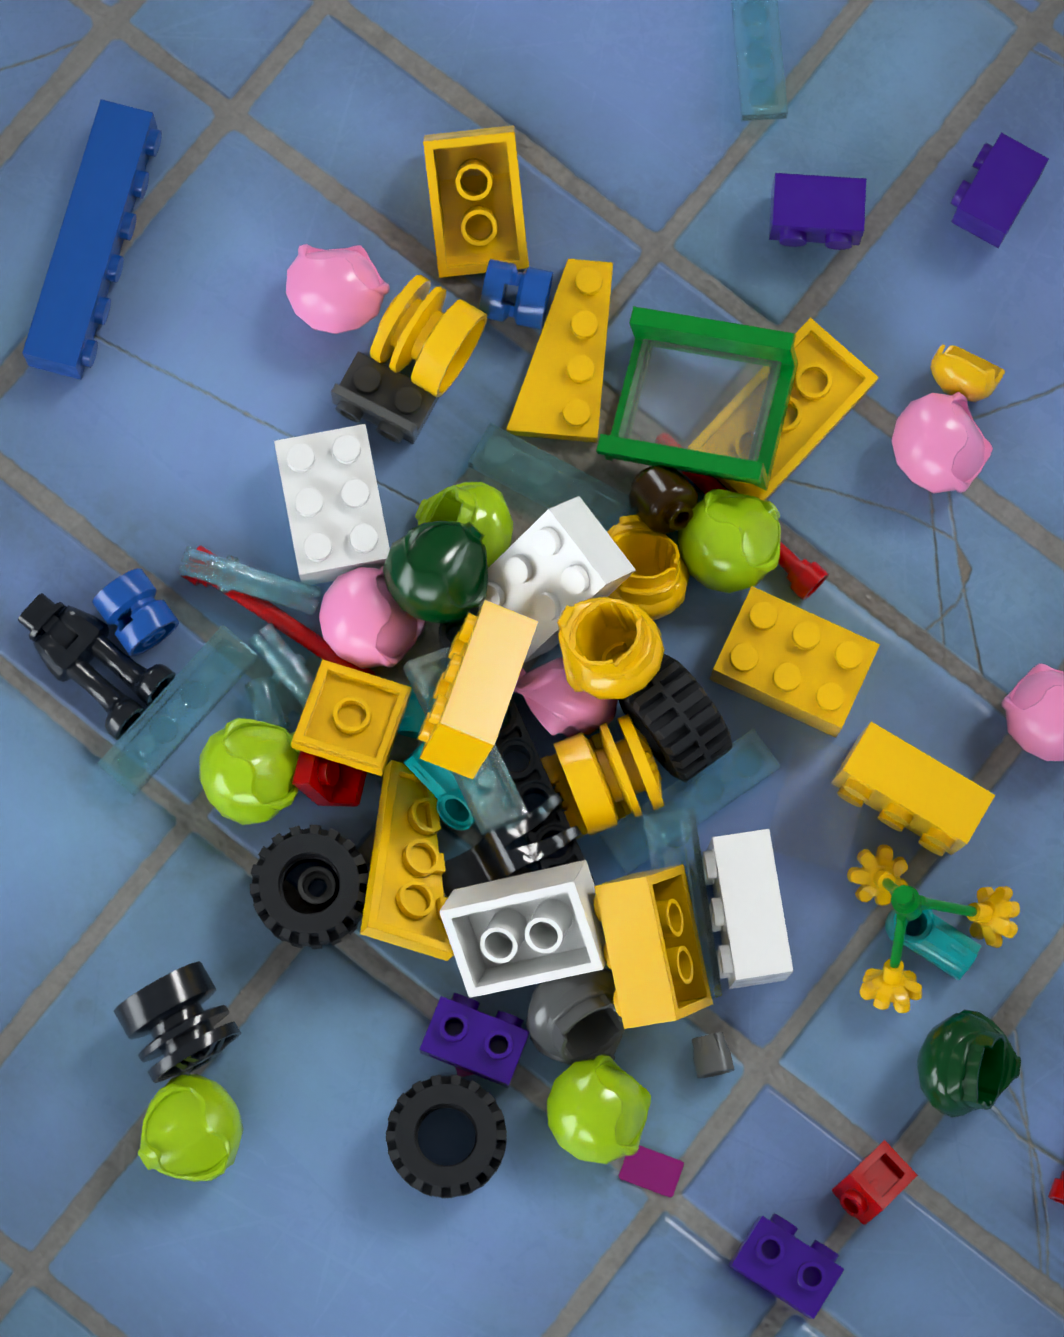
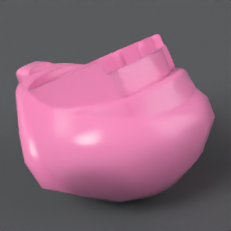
(335, 288)
(940, 443)
(365, 621)
(557, 703)
(1037, 713)

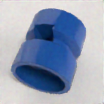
(531, 296)
(138, 616)

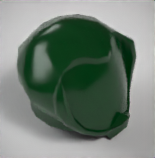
(438, 571)
(966, 1064)

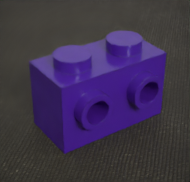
(998, 190)
(817, 210)
(475, 1040)
(786, 1265)

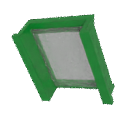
(703, 397)

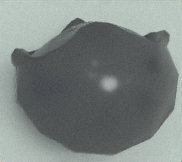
(575, 1017)

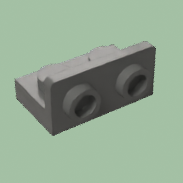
(383, 398)

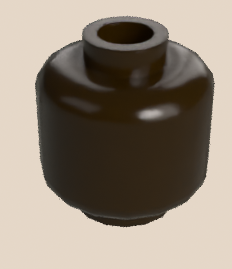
(662, 499)

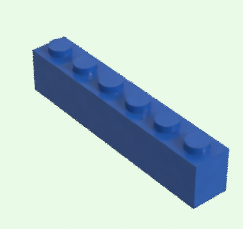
(91, 240)

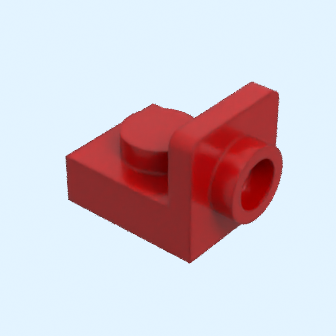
(328, 781)
(874, 1183)

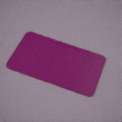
(652, 1171)

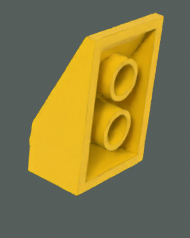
(475, 199)

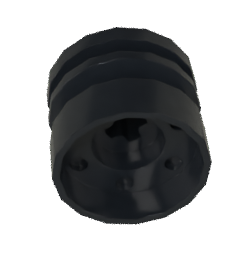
(180, 1026)

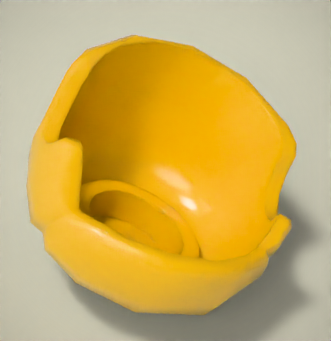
(965, 373)

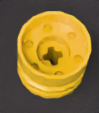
(420, 331)
(610, 774)

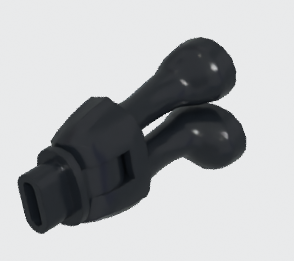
(71, 639)

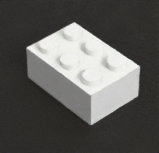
(332, 503)
(556, 565)
(747, 909)
(525, 929)

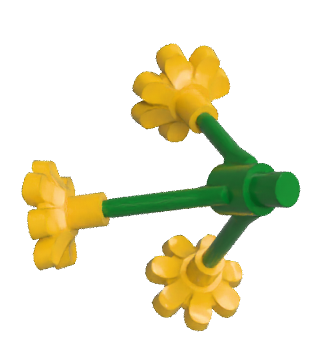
(880, 879)

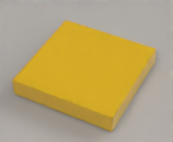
(351, 717)

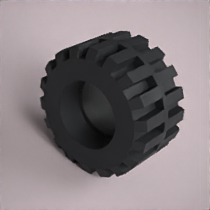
(678, 721)
(284, 855)
(489, 1136)

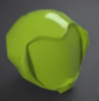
(475, 504)
(731, 541)
(249, 770)
(597, 1110)
(191, 1129)

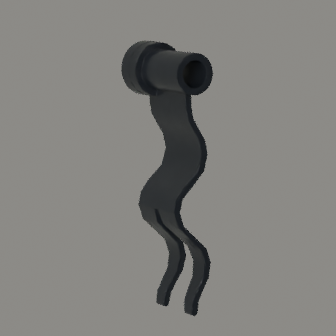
(492, 861)

